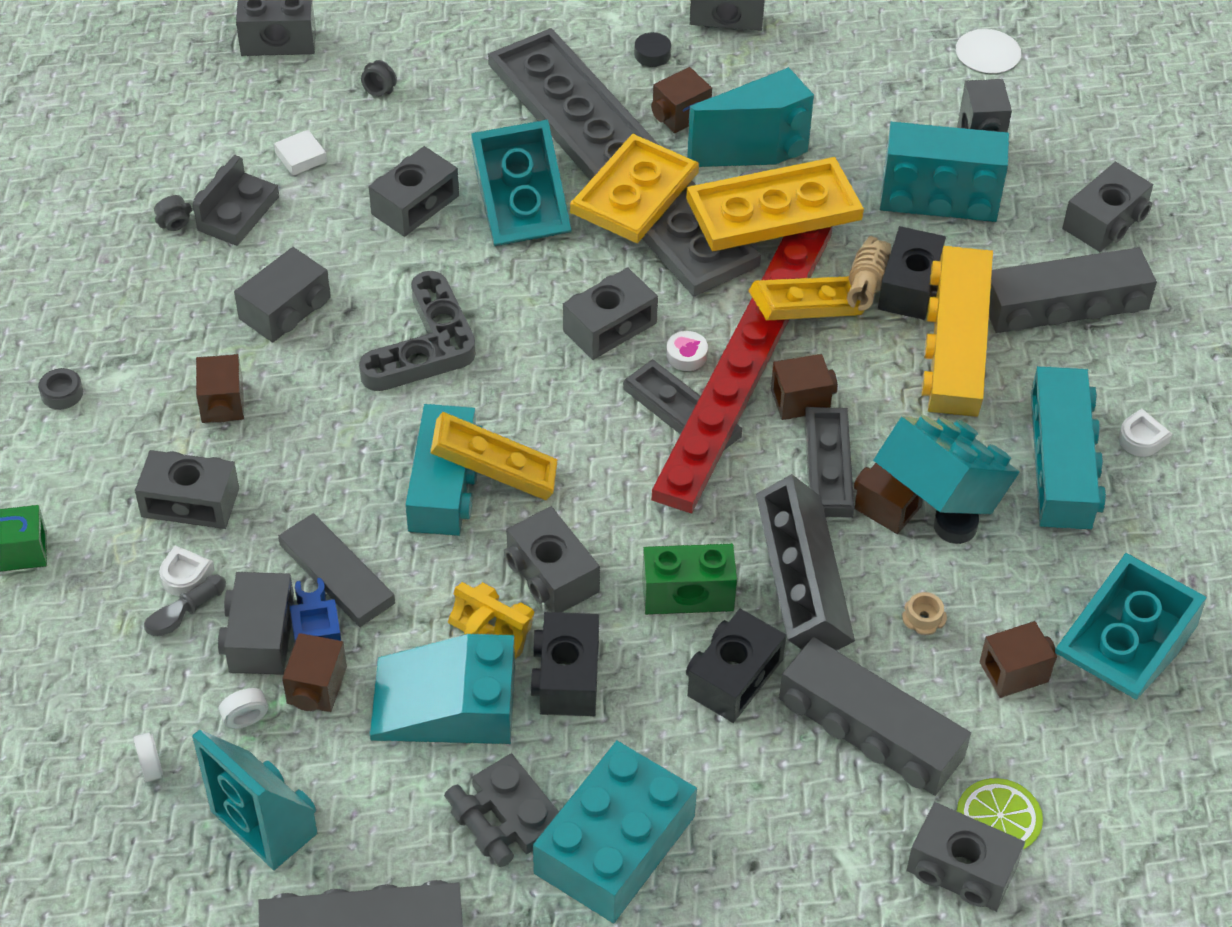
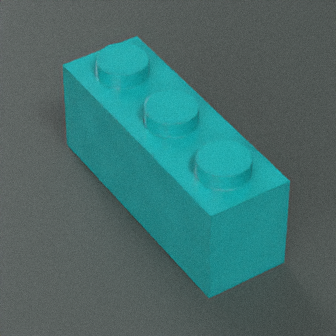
(438, 487)

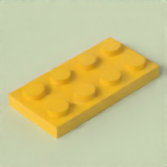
(774, 203)

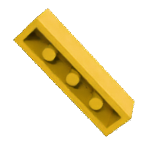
(960, 331)

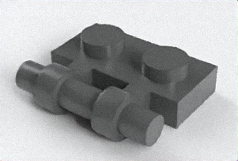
(515, 802)

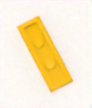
(803, 298)
(494, 456)

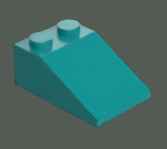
(752, 123)
(520, 182)
(1133, 626)
(447, 692)
(254, 800)

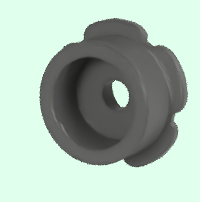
(378, 78)
(172, 213)

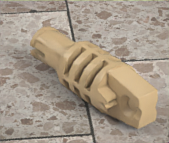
(868, 272)

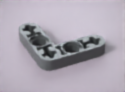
(433, 345)

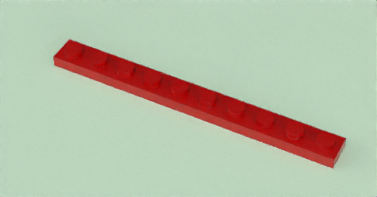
(733, 381)

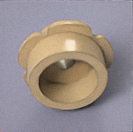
(928, 605)

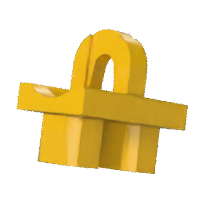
(480, 604)

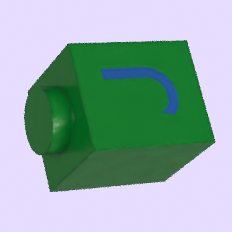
(22, 538)

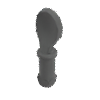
(170, 617)

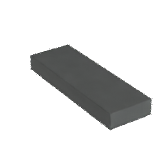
(666, 396)
(830, 459)
(343, 573)

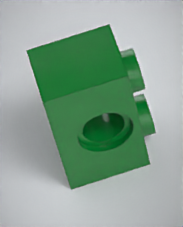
(689, 578)

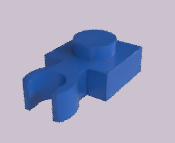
(314, 613)

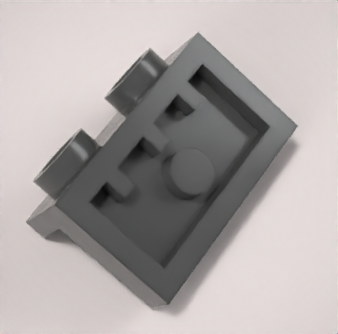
(233, 202)

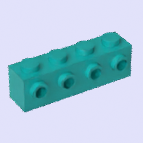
(1066, 448)

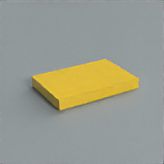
(634, 188)

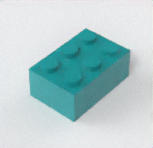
(944, 171)
(947, 465)
(614, 831)

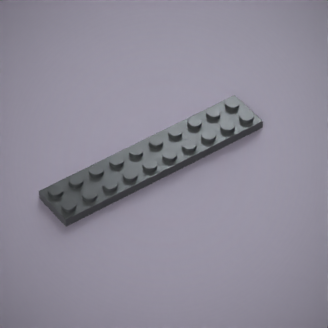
(590, 129)

